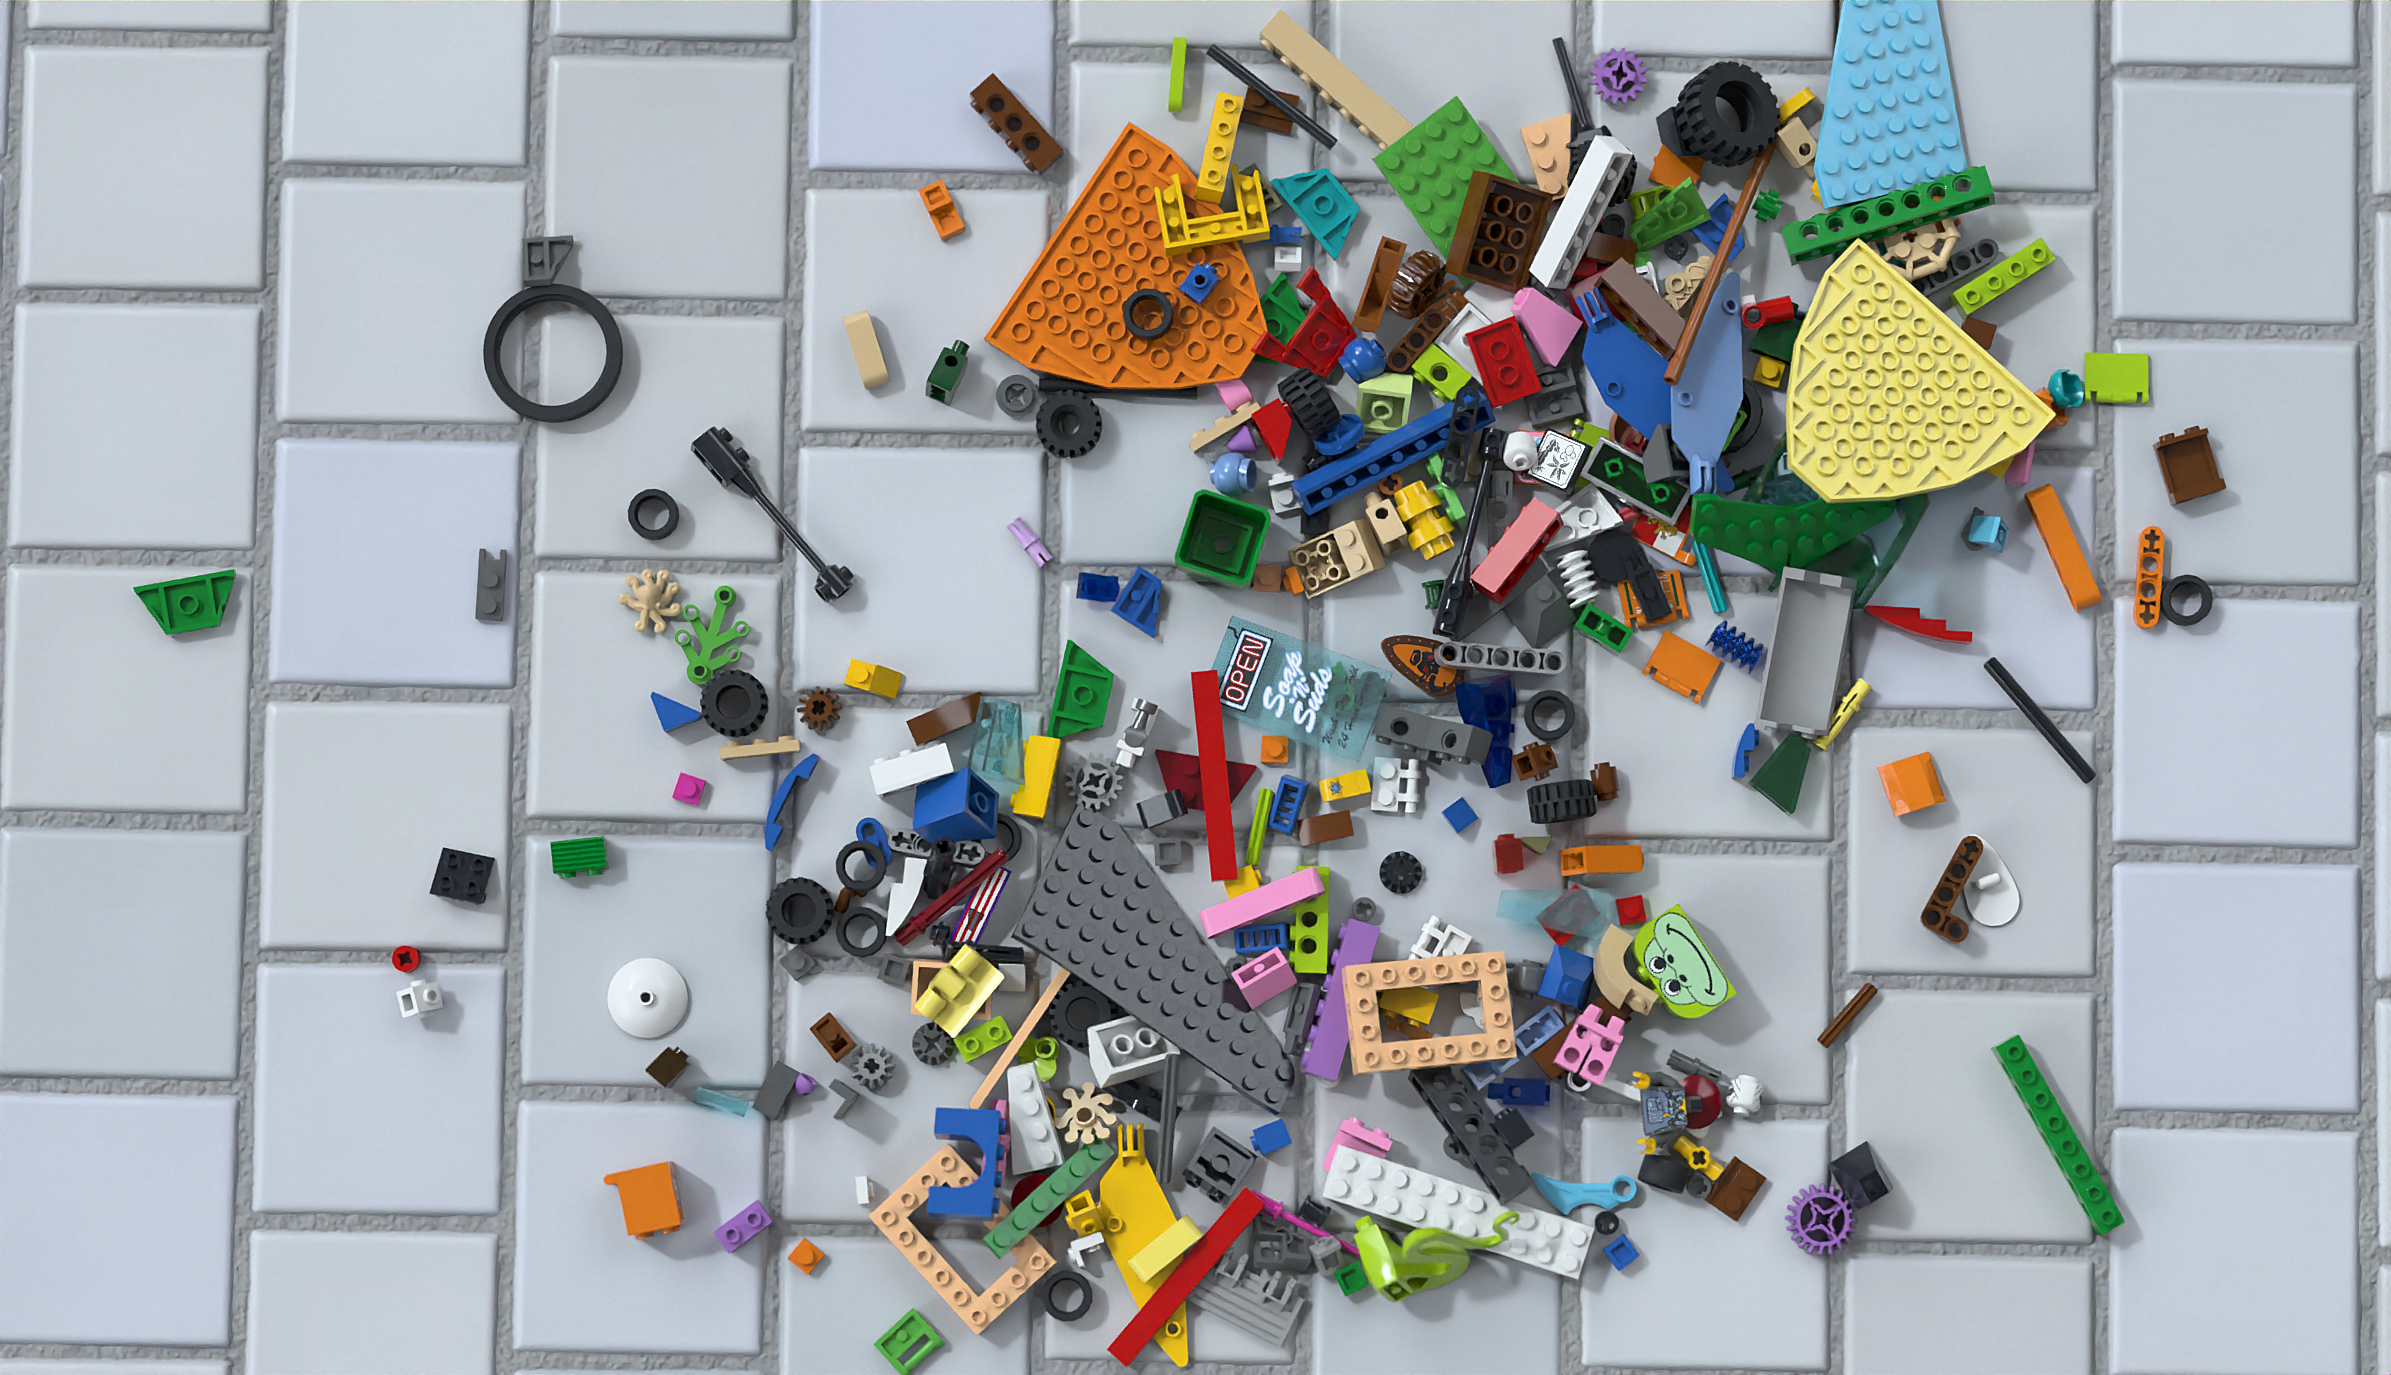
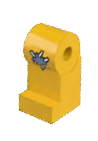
(1345, 786)

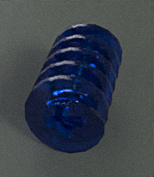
(1735, 646)

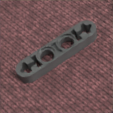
(914, 838)

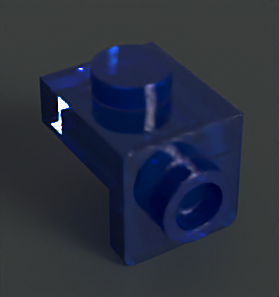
(1097, 587)

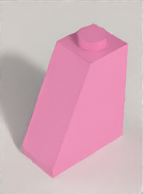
(1544, 324)

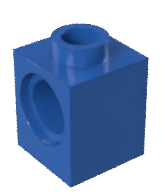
(1270, 1137)

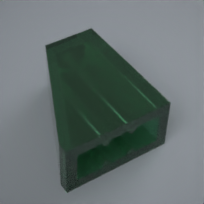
(1783, 773)

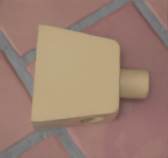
(1789, 138)
(1388, 531)

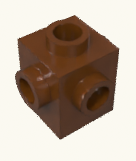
(1535, 761)

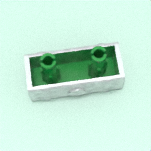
(1623, 475)

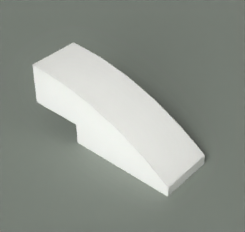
(905, 895)

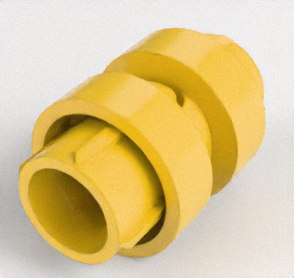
(1429, 530)

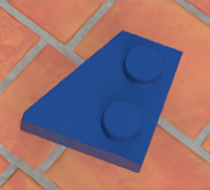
(1139, 601)

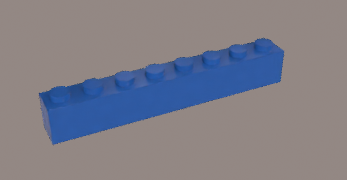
(1384, 456)

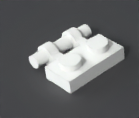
(1386, 785)
(1450, 942)

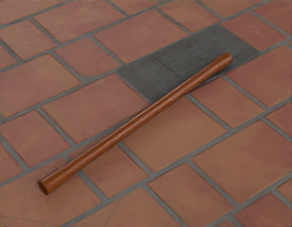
(1678, 361)

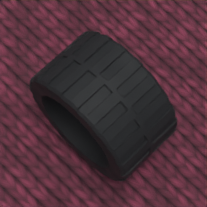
(1754, 410)

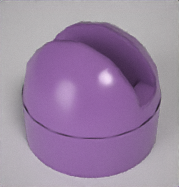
(805, 1084)

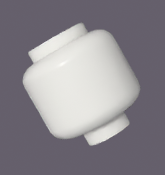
(1520, 451)

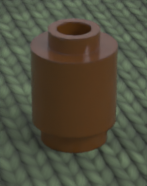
(1605, 781)

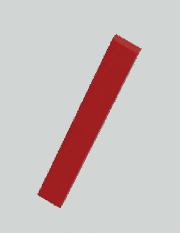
(1214, 776)
(1186, 1276)

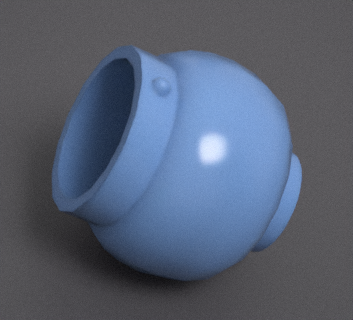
(1234, 474)

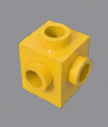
(1084, 1214)

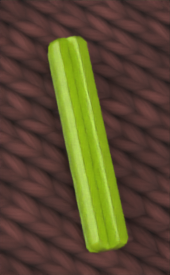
(1259, 827)

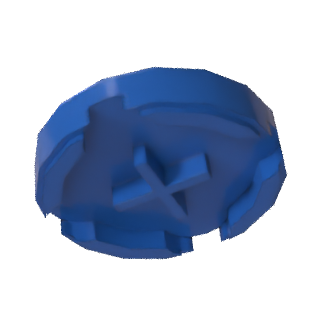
(1341, 436)

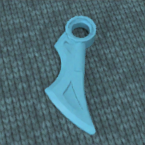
(1569, 1195)

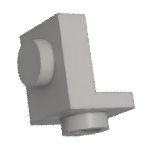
(1327, 1255)

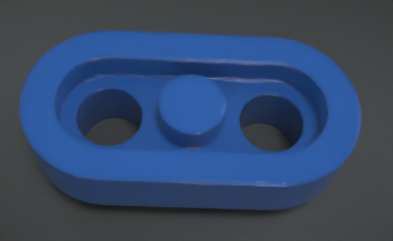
(877, 838)

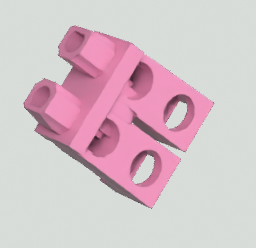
(1592, 1037)

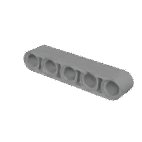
(1488, 663)

